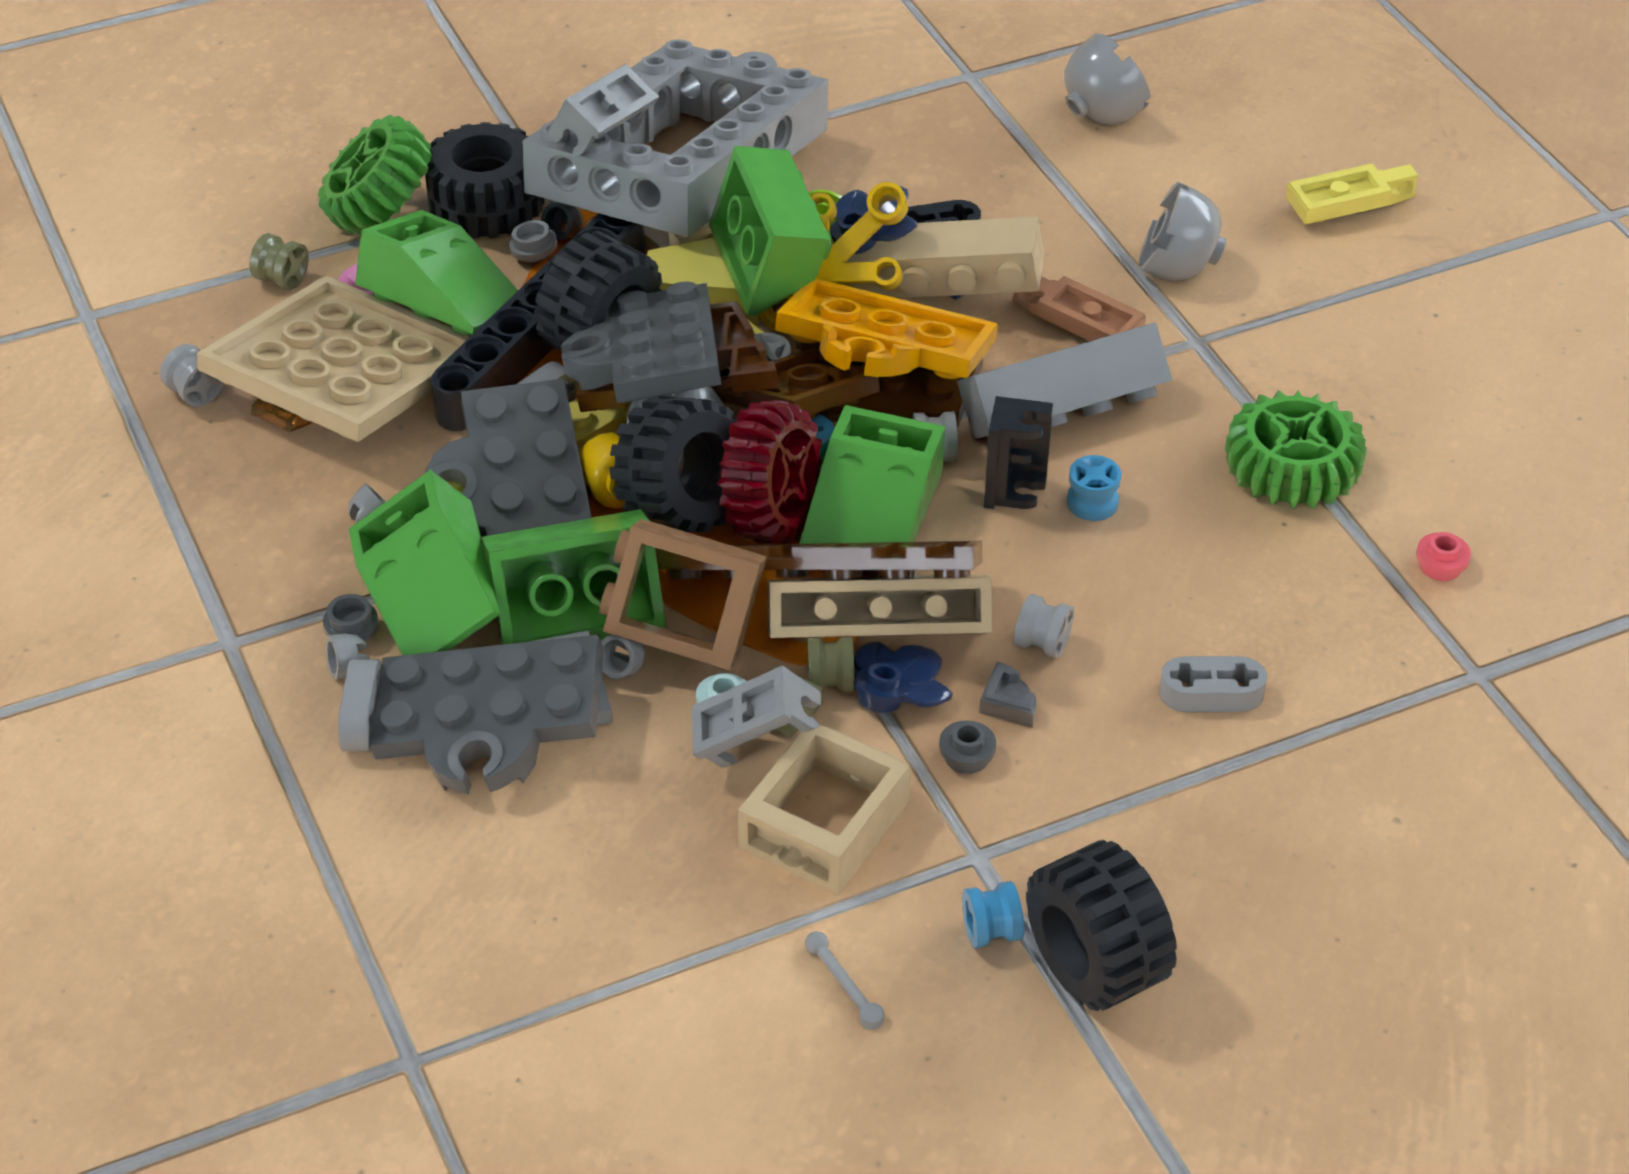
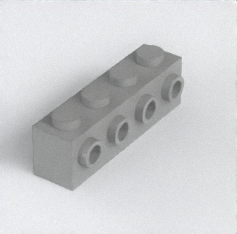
(1073, 378)

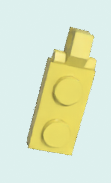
(1350, 191)

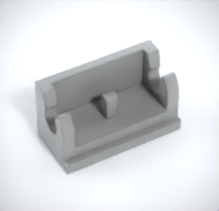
(602, 107)
(751, 712)

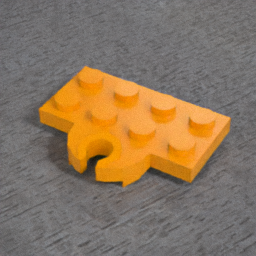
(884, 331)

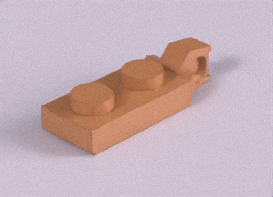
(1079, 309)

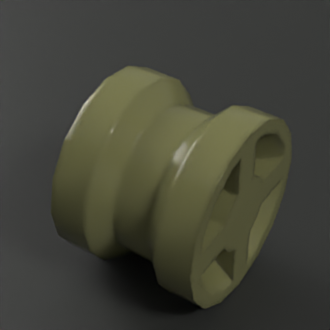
(279, 261)
(831, 663)

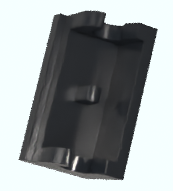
(1017, 452)

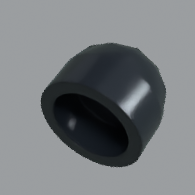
(562, 218)

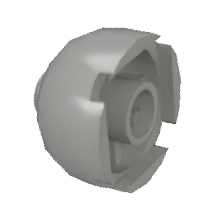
(1103, 84)
(1183, 236)

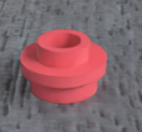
(1443, 555)

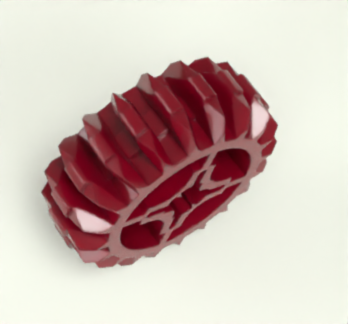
(770, 471)

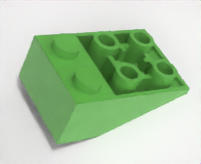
(432, 270)
(875, 479)
(426, 566)

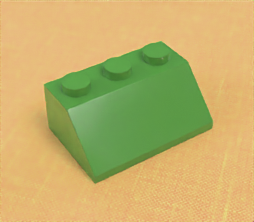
(767, 227)
(556, 575)

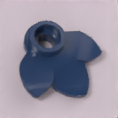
(854, 206)
(898, 676)

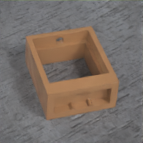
(738, 606)

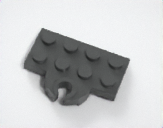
(649, 345)
(517, 458)
(487, 705)

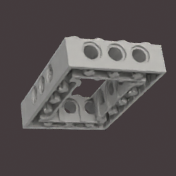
(678, 191)

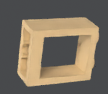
(822, 855)

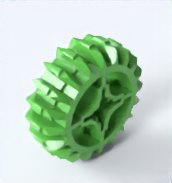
(374, 174)
(1295, 449)

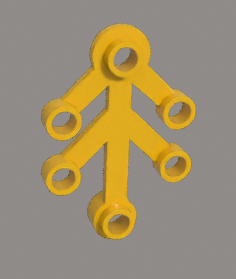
(834, 267)

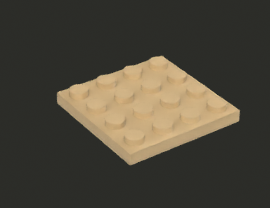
(334, 357)

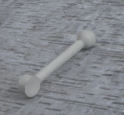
(871, 1014)

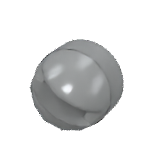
(364, 502)
(340, 650)
(617, 664)

